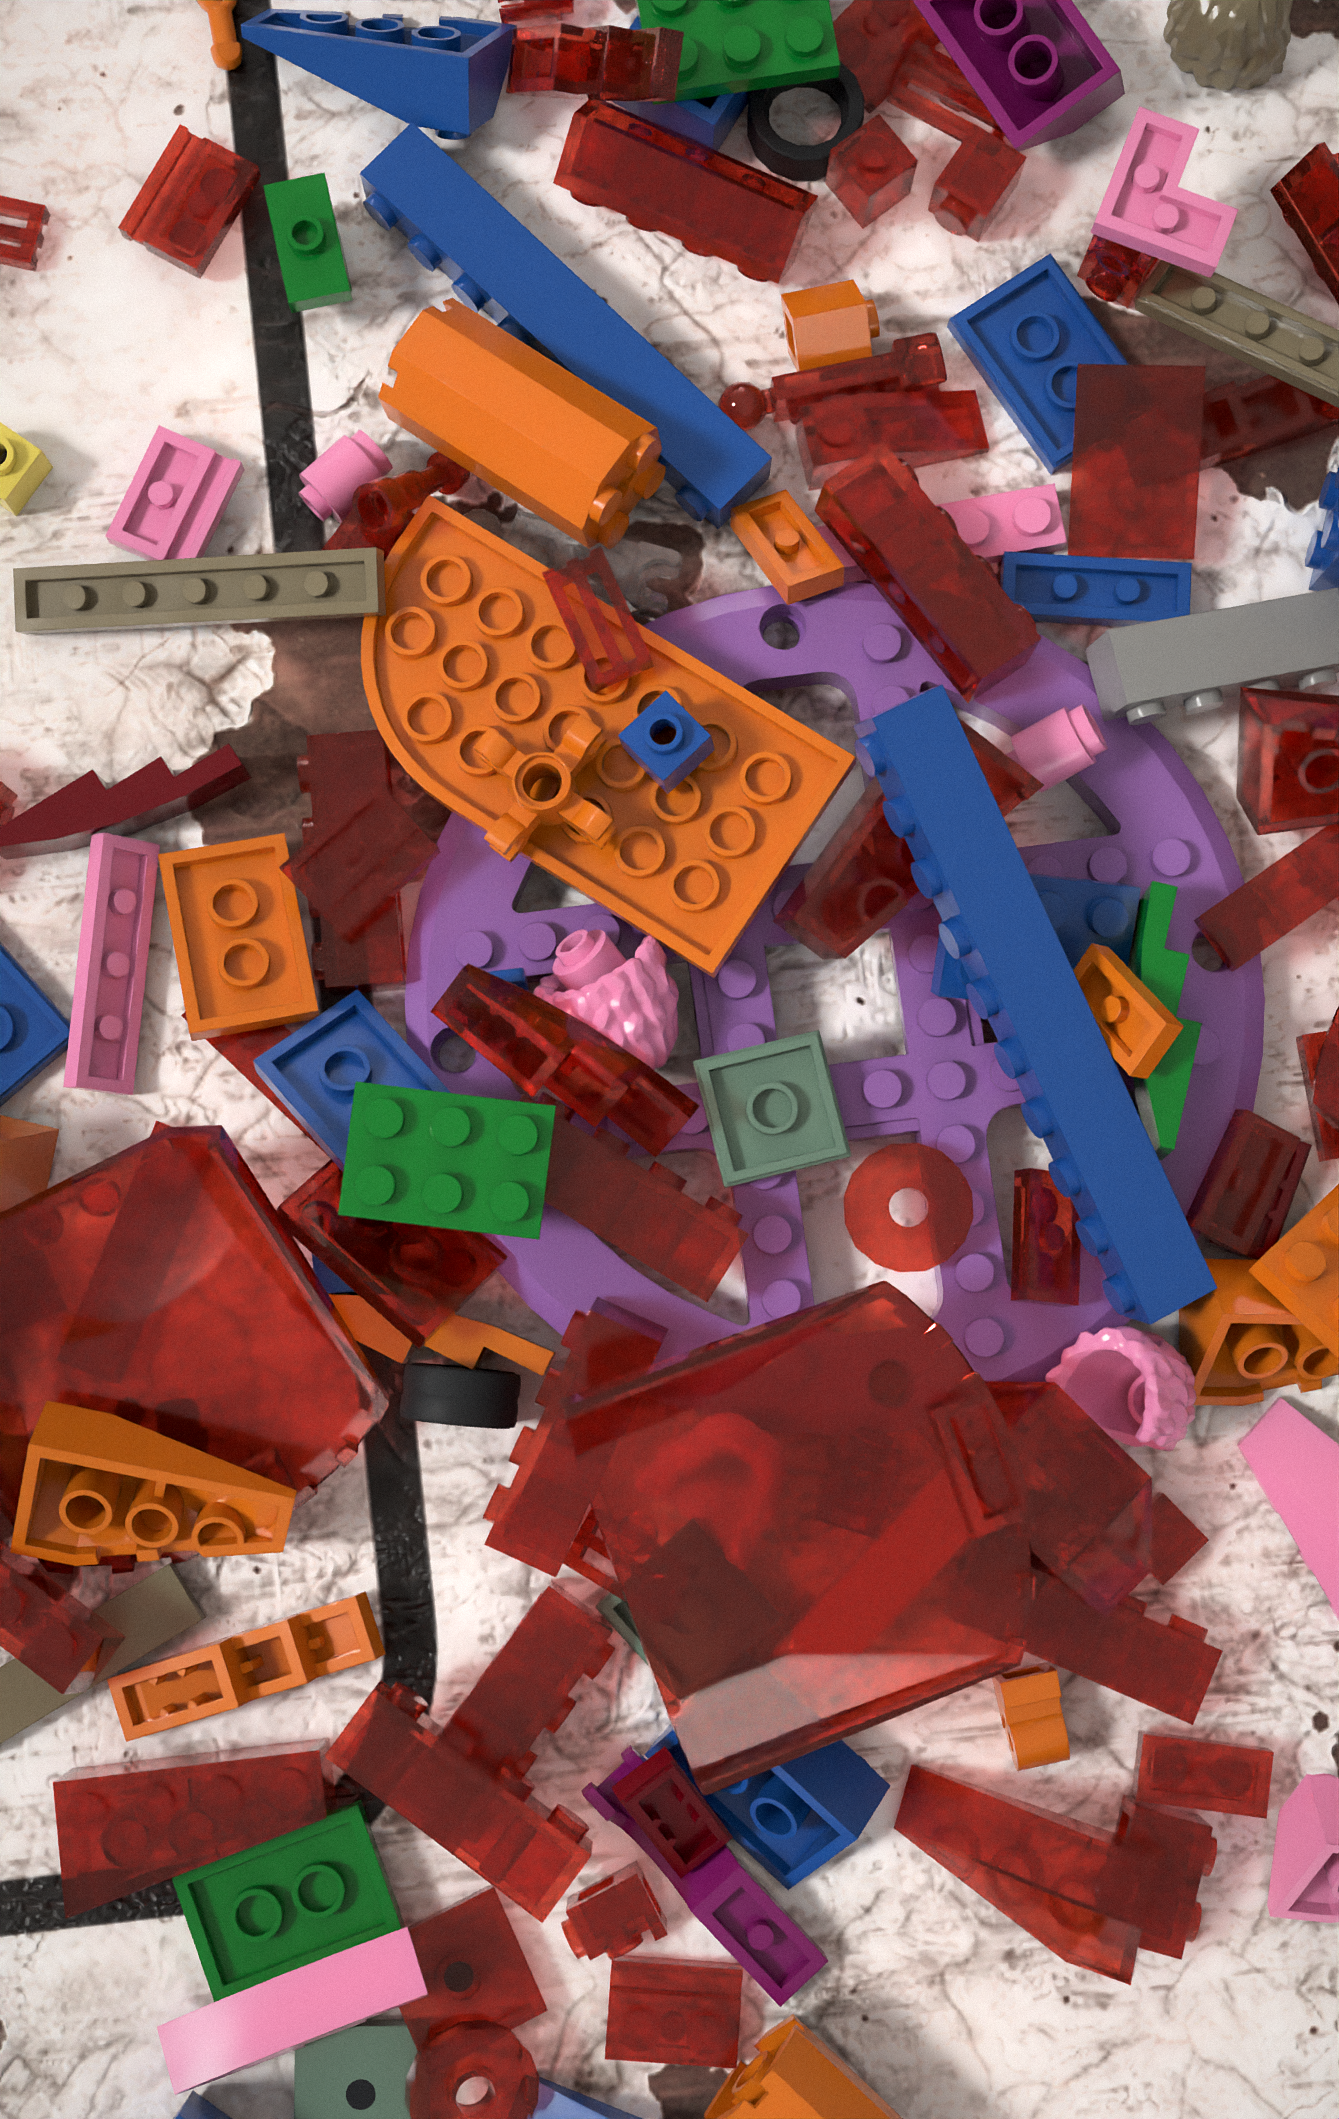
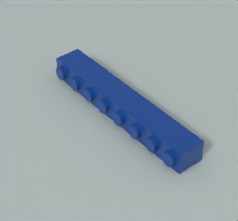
(549, 308)

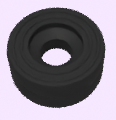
(460, 1396)

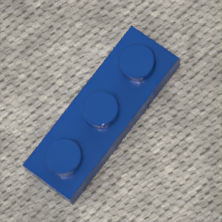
(1096, 588)

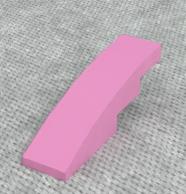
(292, 2010)

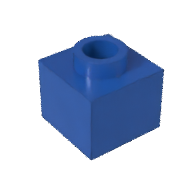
(668, 762)

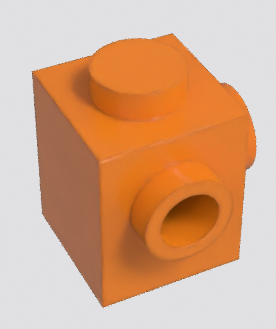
(828, 325)

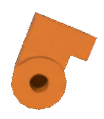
(1032, 1715)

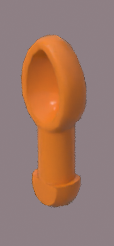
(225, 48)

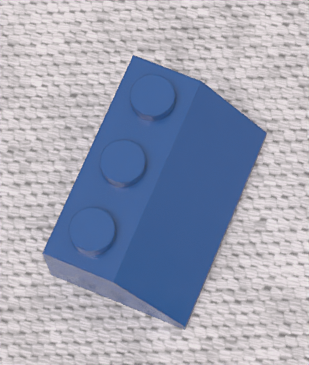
(796, 1811)

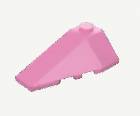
(1301, 1480)
(1307, 1853)

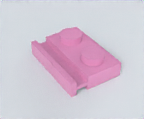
(174, 499)

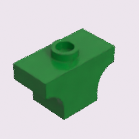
(308, 242)

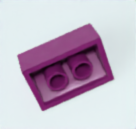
(1028, 63)

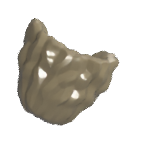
(1229, 40)

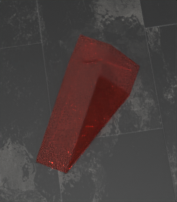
(1051, 1874)

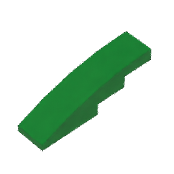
(1163, 973)

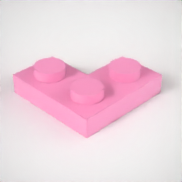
(1149, 209)

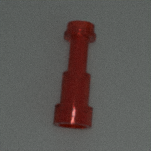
(387, 500)

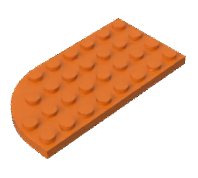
(483, 647)

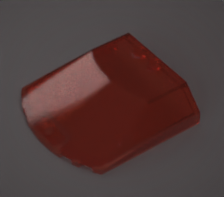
(181, 1308)
(809, 1527)

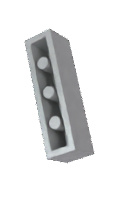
(1213, 654)

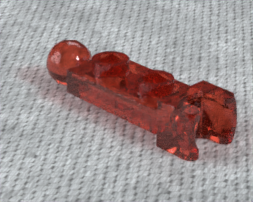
(911, 366)

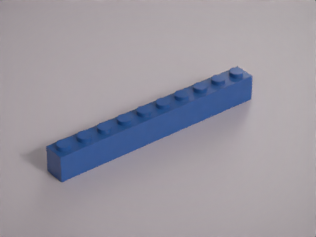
(1033, 1006)

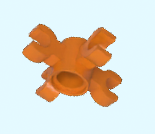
(515, 826)

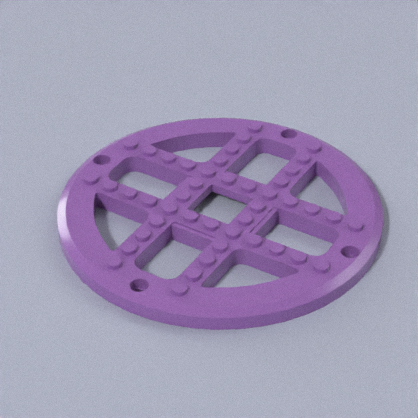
(948, 1077)

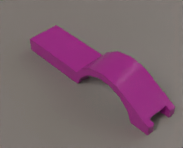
(726, 1901)

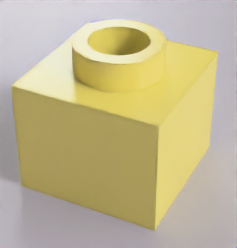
(21, 471)

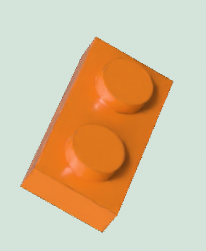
(787, 547)
(1127, 1012)

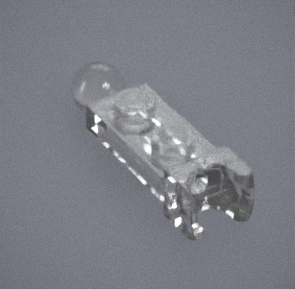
(629, 561)

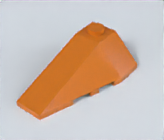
(1247, 1341)
(124, 1490)

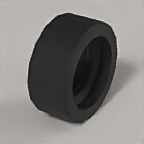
(803, 161)

